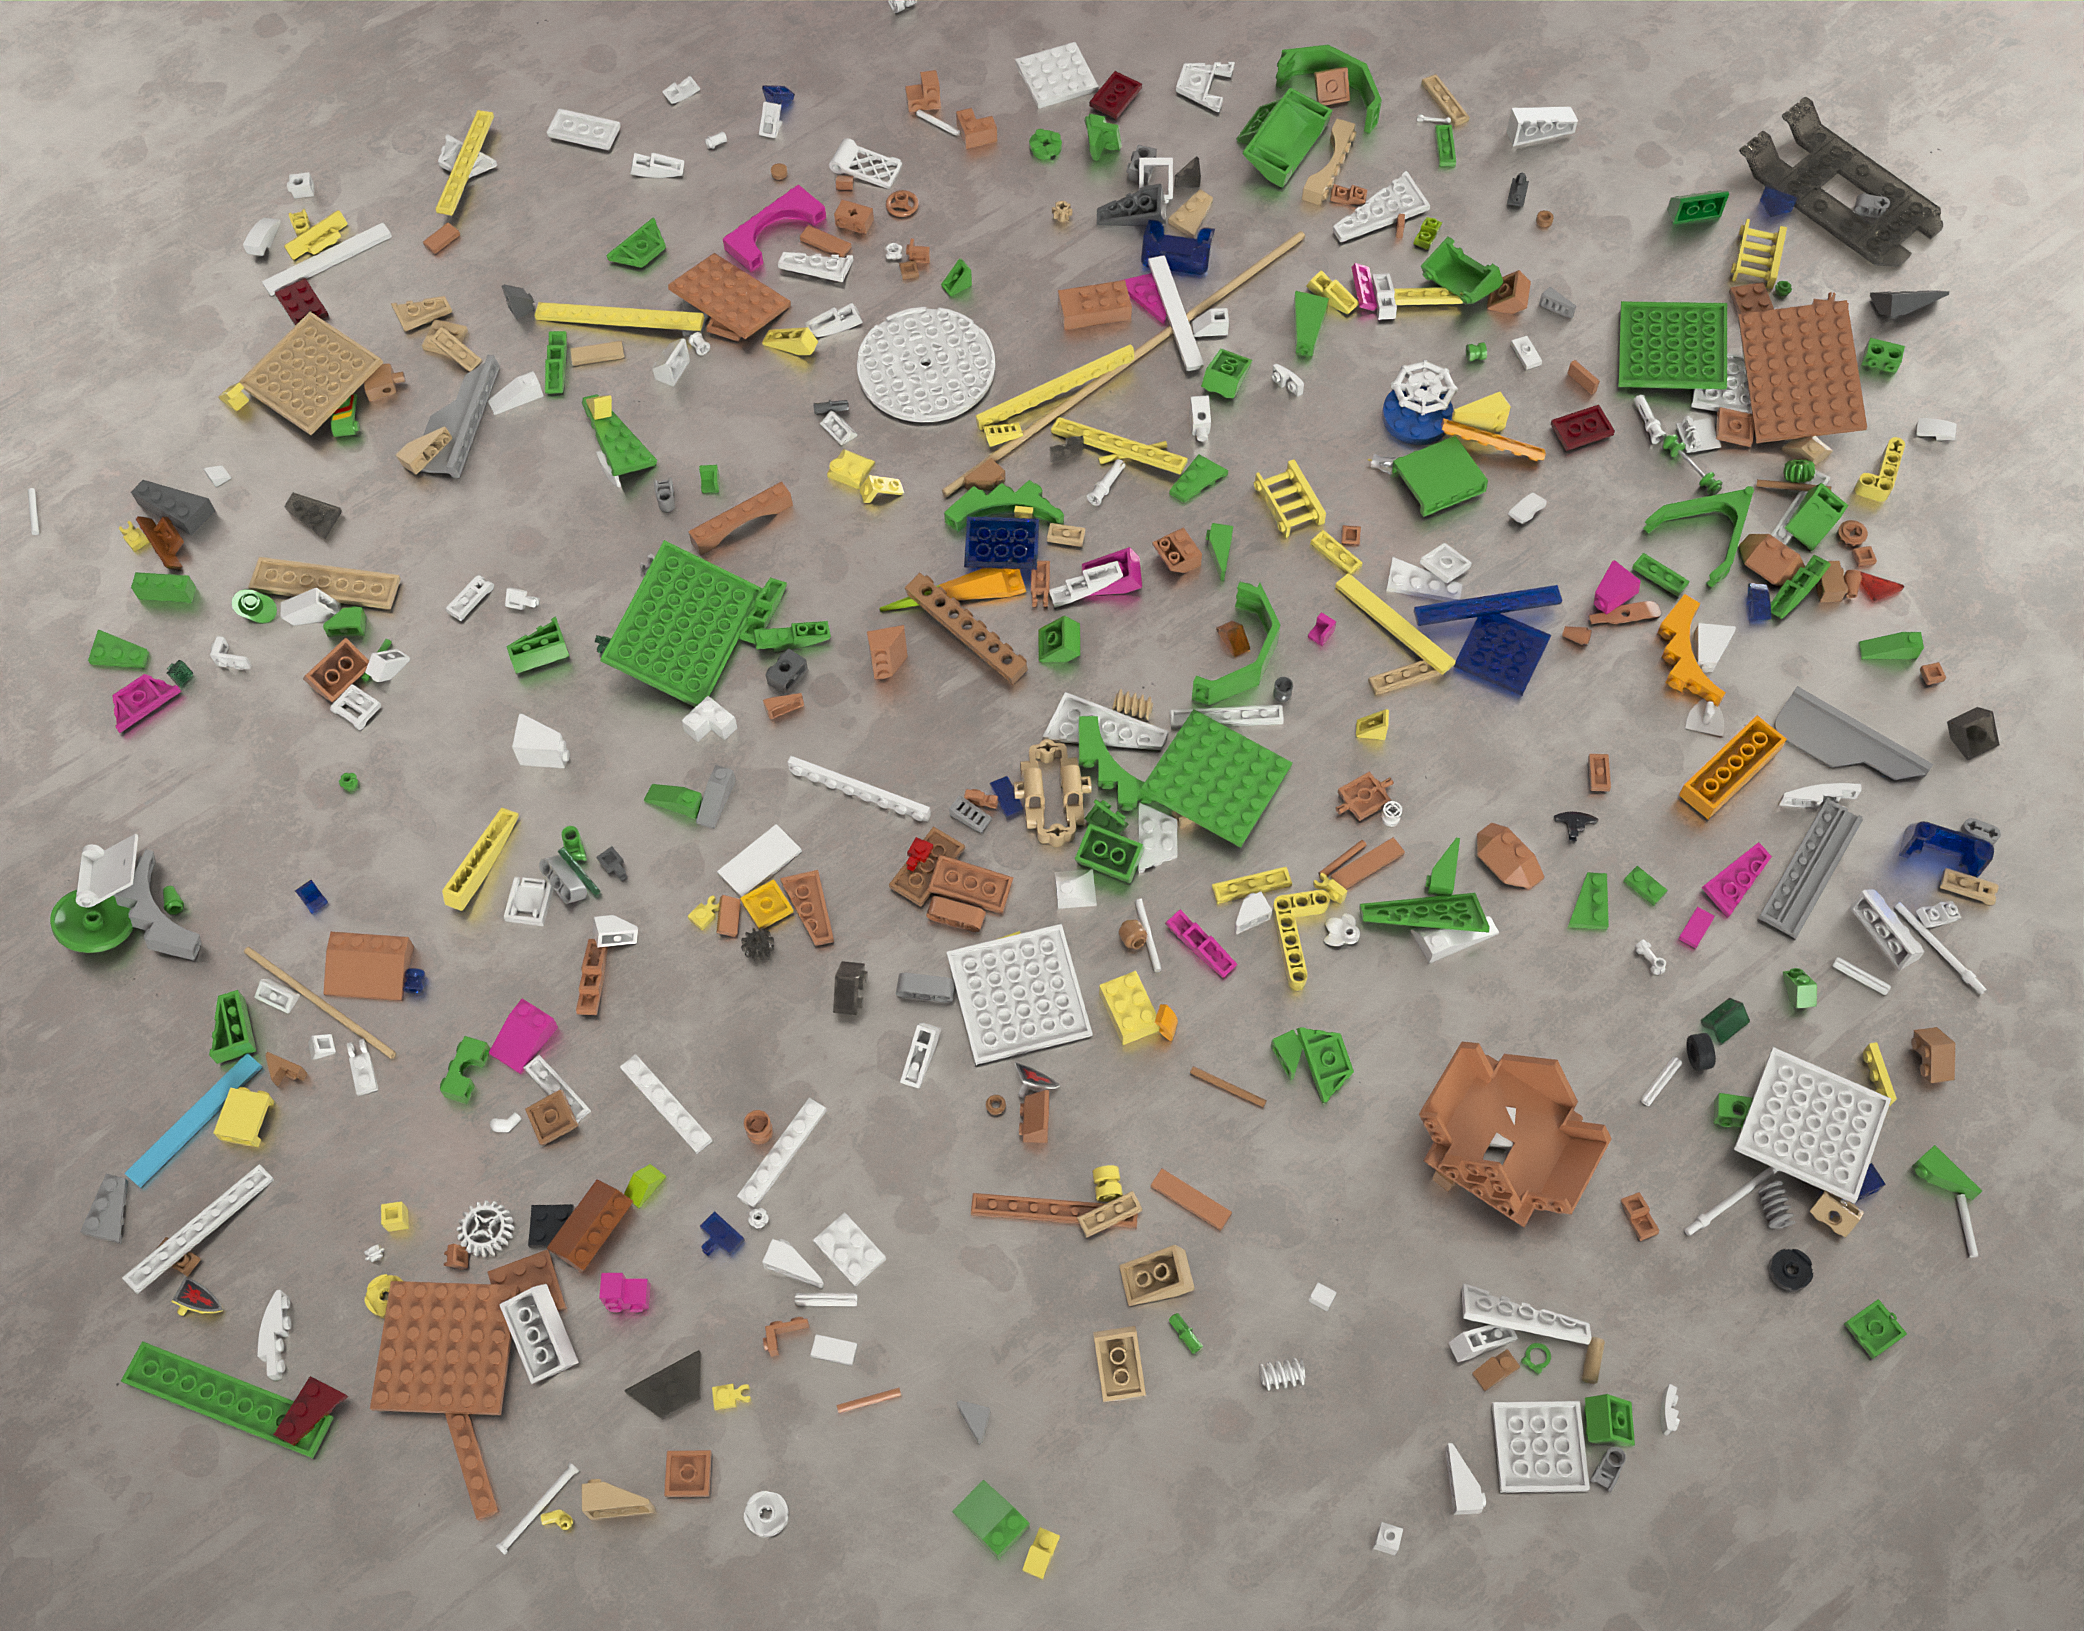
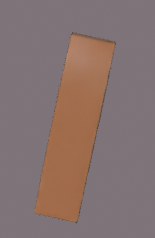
(592, 978)

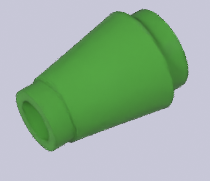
(172, 902)

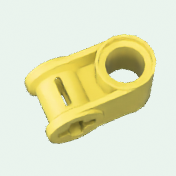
(299, 221)

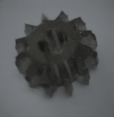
(754, 938)

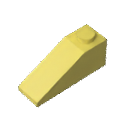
(792, 340)

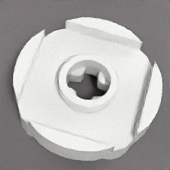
(753, 1511)

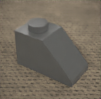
(518, 300)

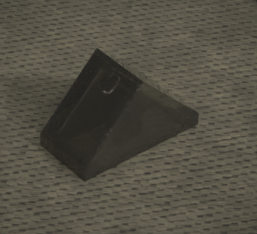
(1189, 175)

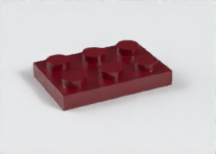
(1115, 94)
(300, 300)
(1582, 427)

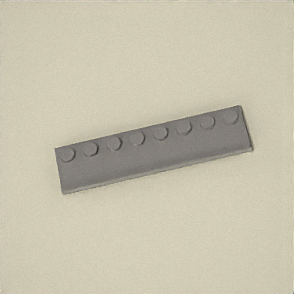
(1811, 868)

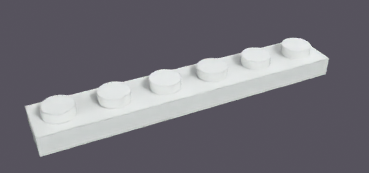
(666, 1104)
(781, 1153)

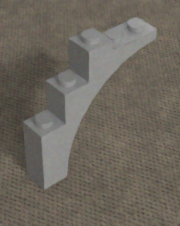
(161, 932)

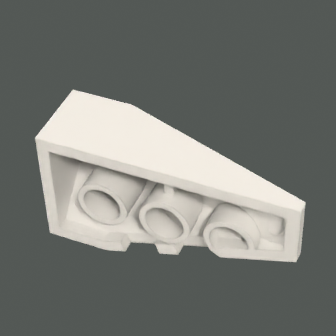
(1440, 942)

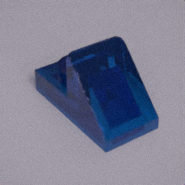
(777, 94)

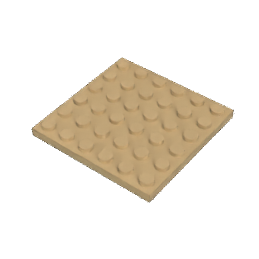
(310, 373)

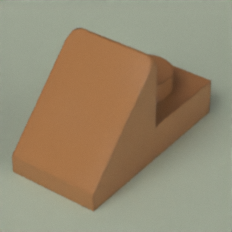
(280, 1067)
(1495, 1370)

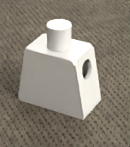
(1200, 417)

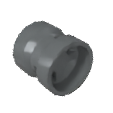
(1283, 689)

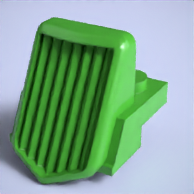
(1101, 135)

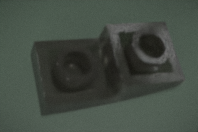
(1060, 452)

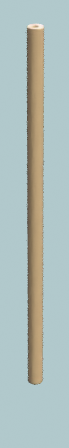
(320, 1002)

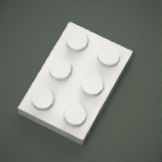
(849, 1249)

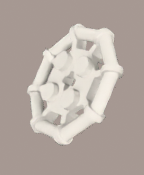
(1424, 379)

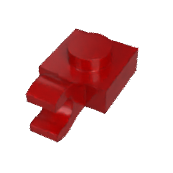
(918, 852)

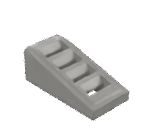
(1556, 302)
(966, 805)

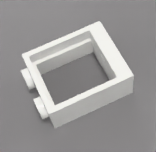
(1143, 162)

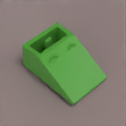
(1816, 516)

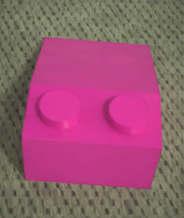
(1130, 567)
(522, 1035)

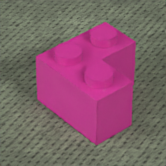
(624, 1293)

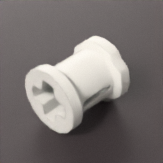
(699, 343)

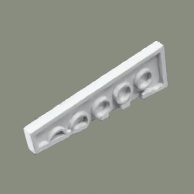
(1488, 1309)

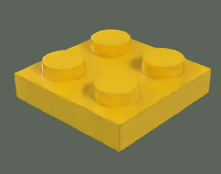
(766, 904)

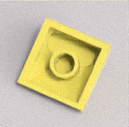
(850, 468)

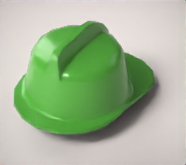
(254, 606)

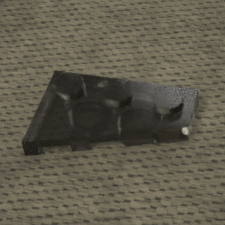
(313, 513)

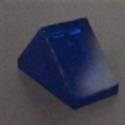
(1777, 202)

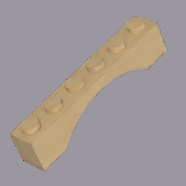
(1318, 184)

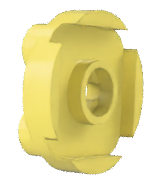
(375, 1294)

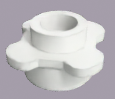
(893, 251)

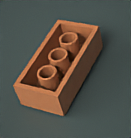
(1094, 305)

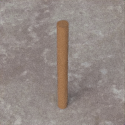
(1786, 485)
(1228, 1086)

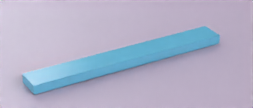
(192, 1121)

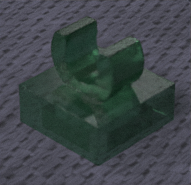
(603, 641)
(179, 672)

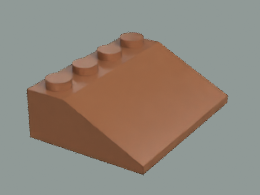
(367, 965)

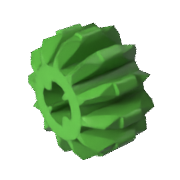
(1799, 470)

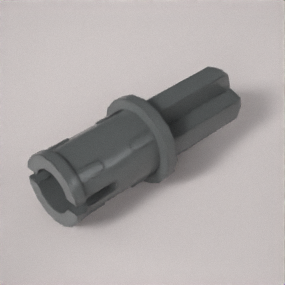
(824, 407)

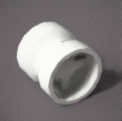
(1388, 816)

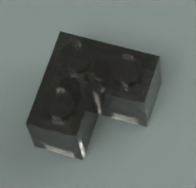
(847, 989)

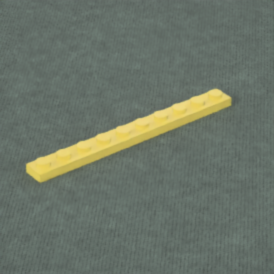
(619, 316)
(1054, 387)

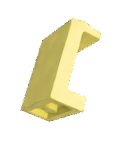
(242, 1116)

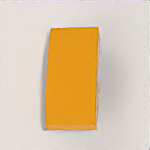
(1166, 1021)

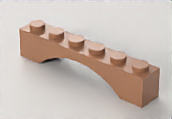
(711, 533)

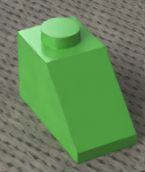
(346, 623)
(1288, 1051)

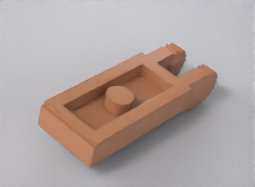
(1040, 582)

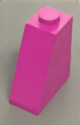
(1615, 588)

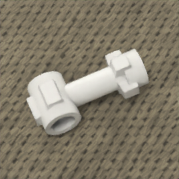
(1658, 964)

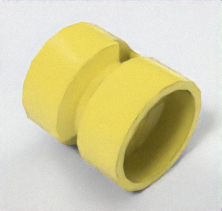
(1107, 1183)

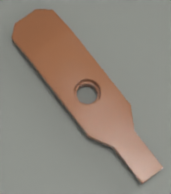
(1635, 612)

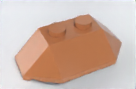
(1770, 558)
(1508, 856)

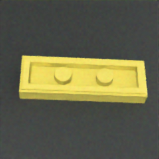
(1336, 552)

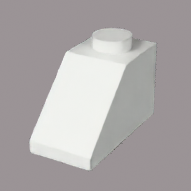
(386, 664)
(1252, 912)
(613, 931)

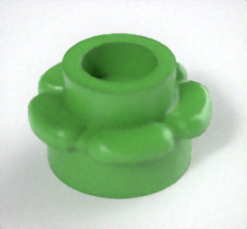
(1783, 288)
(351, 784)

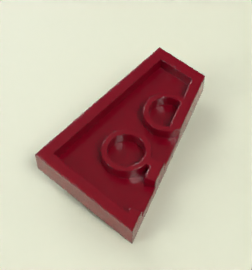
(308, 1409)

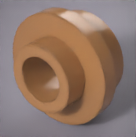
(995, 1099)

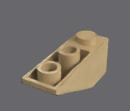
(422, 450)

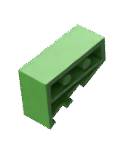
(538, 648)

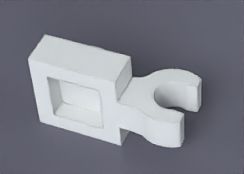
(517, 599)

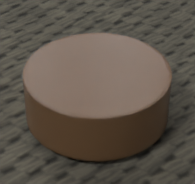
(779, 171)
(1544, 218)

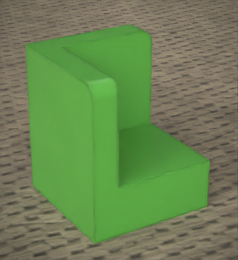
(709, 478)

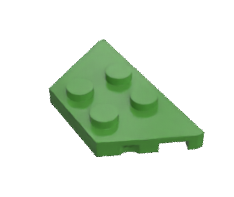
(640, 246)
(1326, 1059)

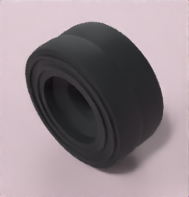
(1701, 1051)

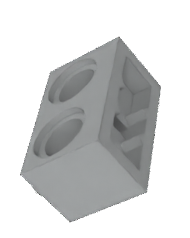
(1133, 167)

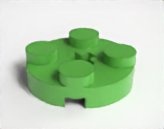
(1042, 136)

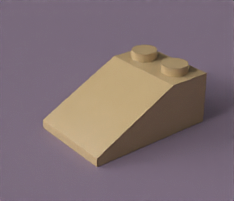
(1157, 1276)
(1119, 1363)
(607, 1501)

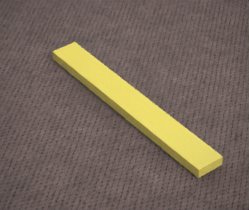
(464, 162)
(1120, 445)
(1395, 624)

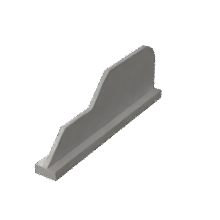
(462, 418)
(1842, 740)

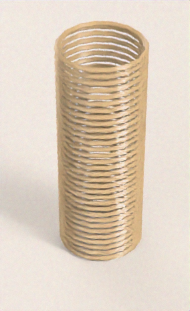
(1594, 1367)

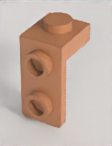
(778, 1327)

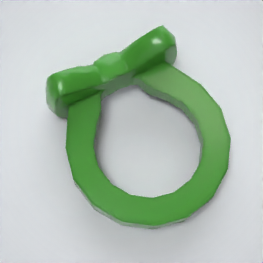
(1526, 1360)

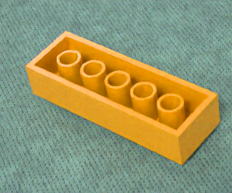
(1732, 767)

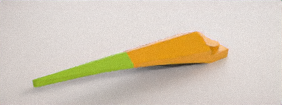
(975, 585)

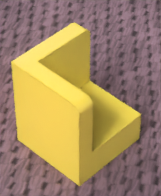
(394, 1216)

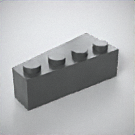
(183, 508)

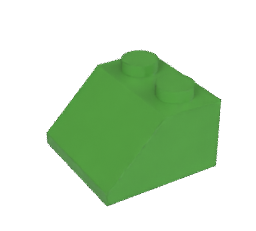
(1059, 640)
(1609, 1420)

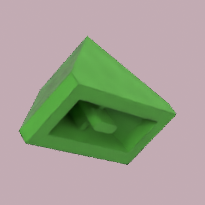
(958, 278)

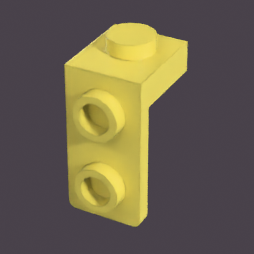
(877, 484)

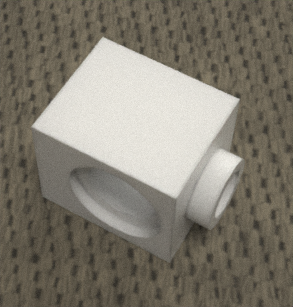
(301, 185)
(1388, 1538)

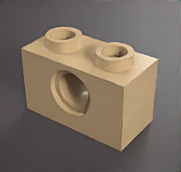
(1842, 1224)

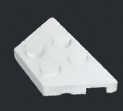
(451, 151)
(1158, 836)

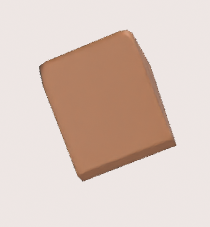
(844, 182)
(1351, 534)

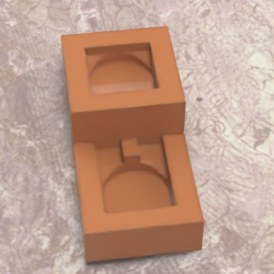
(1639, 1217)

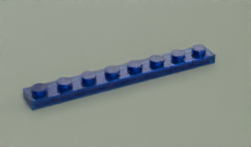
(1487, 605)

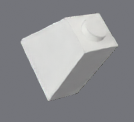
(309, 608)
(1710, 644)

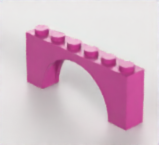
(793, 205)

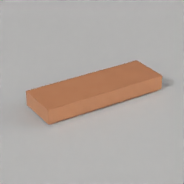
(825, 241)

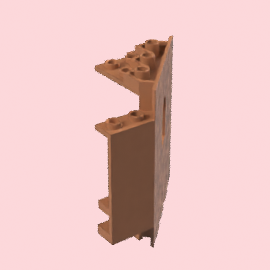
(1551, 1146)

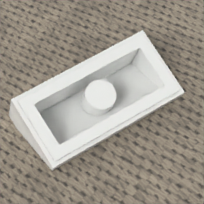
(838, 428)
(276, 995)

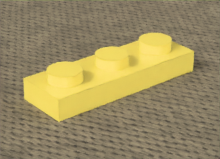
(1878, 1071)

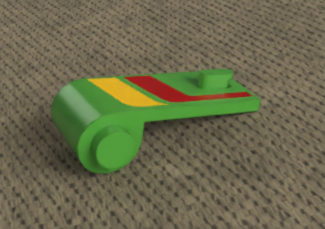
(343, 418)

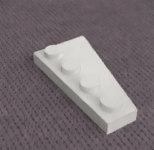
(830, 268)
(1419, 582)

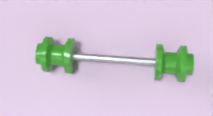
(1707, 480)

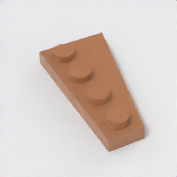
(808, 900)

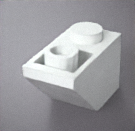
(1211, 323)

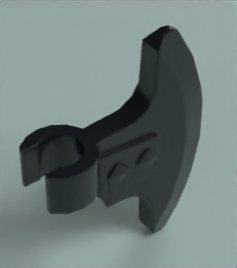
(1576, 822)

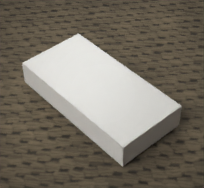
(834, 1350)

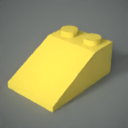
(1484, 414)

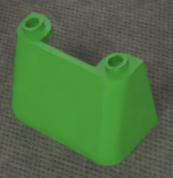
(1460, 273)

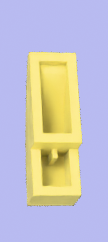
(1338, 296)

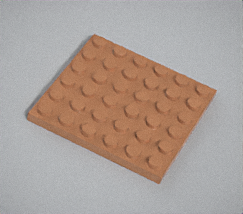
(443, 1349)

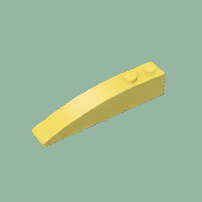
(479, 860)

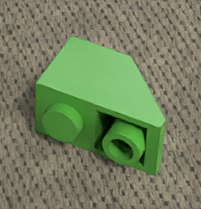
(1800, 988)

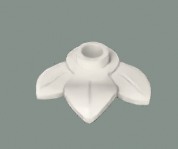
(1339, 930)

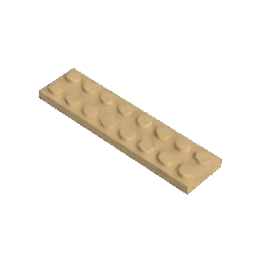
(341, 584)

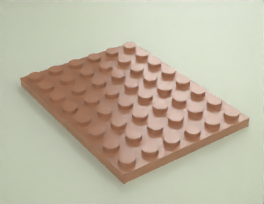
(1802, 372)

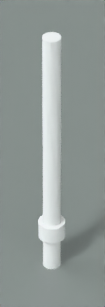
(1968, 976)
(1704, 1219)

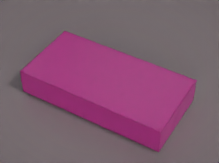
(1696, 927)

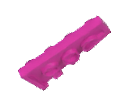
(1733, 882)

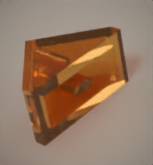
(1234, 637)

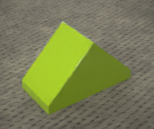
(643, 1184)

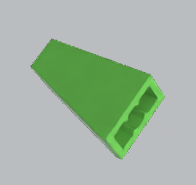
(1308, 321)

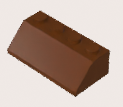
(589, 1225)

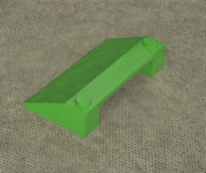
(1287, 136)

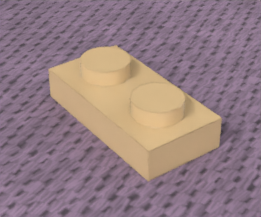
(1066, 534)

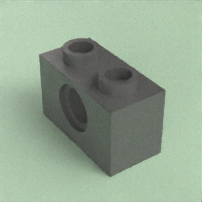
(788, 661)

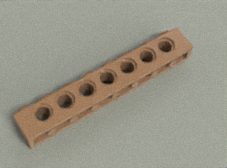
(1011, 672)

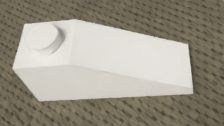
(516, 393)
(920, 1054)
(787, 1261)
(1480, 1341)
(1464, 1487)

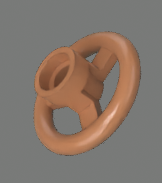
(901, 201)

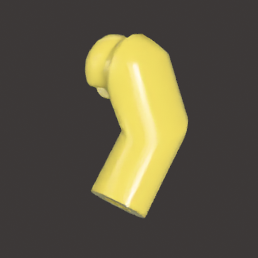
(559, 1517)

